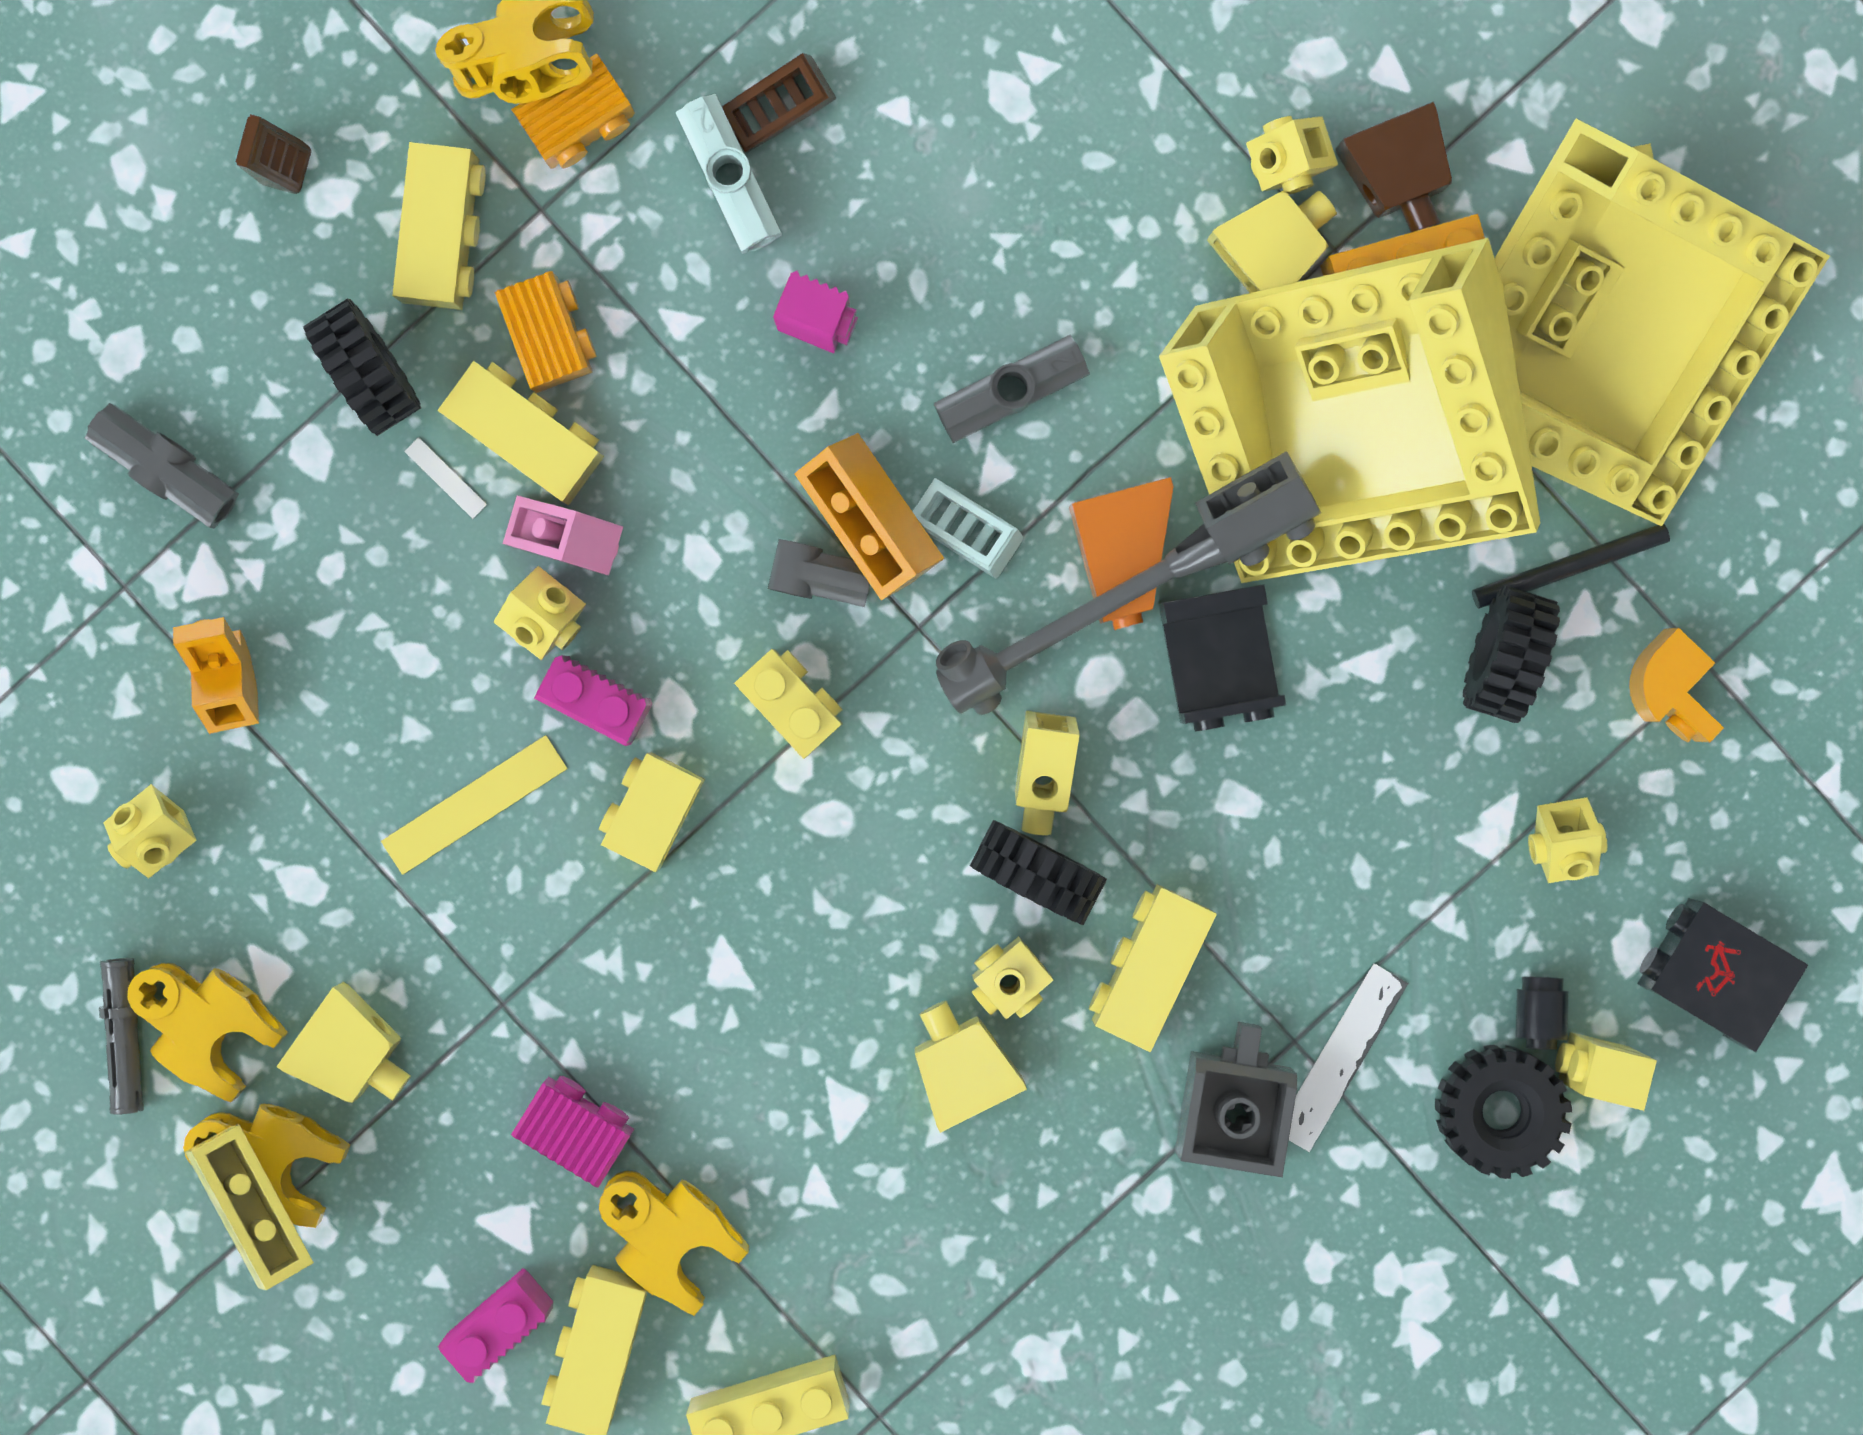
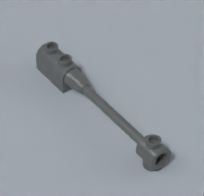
(1235, 527)

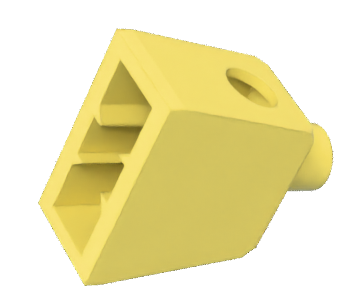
(1274, 240)
(1046, 750)
(346, 1049)
(963, 1067)

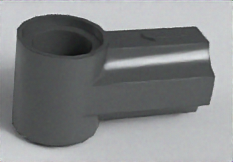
(809, 572)

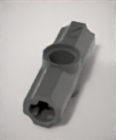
(1040, 372)
(161, 465)

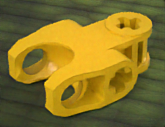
(516, 51)
(196, 1020)
(277, 1140)
(662, 1231)

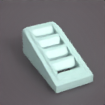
(1001, 552)

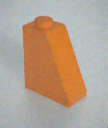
(1121, 538)

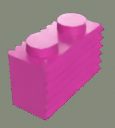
(815, 313)
(593, 700)
(574, 1129)
(496, 1326)

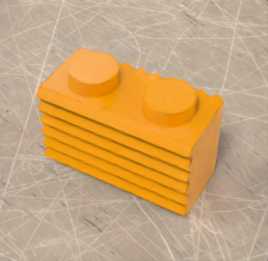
(576, 117)
(545, 331)

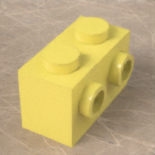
(789, 703)

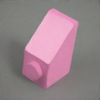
(563, 535)

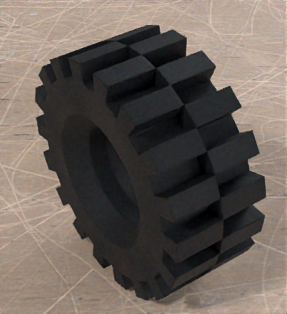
(362, 367)
(1511, 654)
(1038, 872)
(1540, 1116)

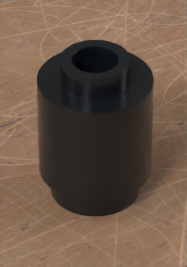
(1542, 1012)

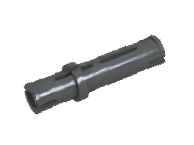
(121, 1037)

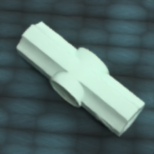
(715, 146)

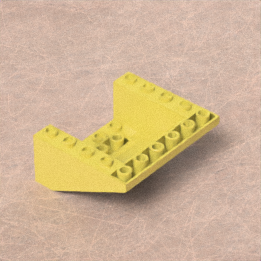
(1639, 317)
(1384, 394)

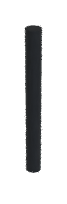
(1575, 563)

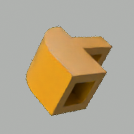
(221, 674)
(1661, 685)

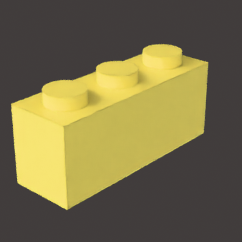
(438, 226)
(522, 430)
(1151, 967)
(249, 1207)
(594, 1351)
(775, 1403)

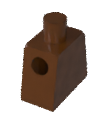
(1400, 165)

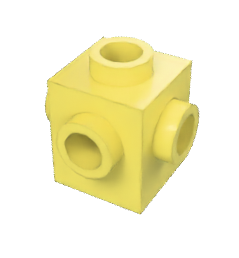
(1291, 153)
(541, 614)
(148, 832)
(1567, 840)
(1013, 960)

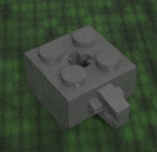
(1217, 1084)

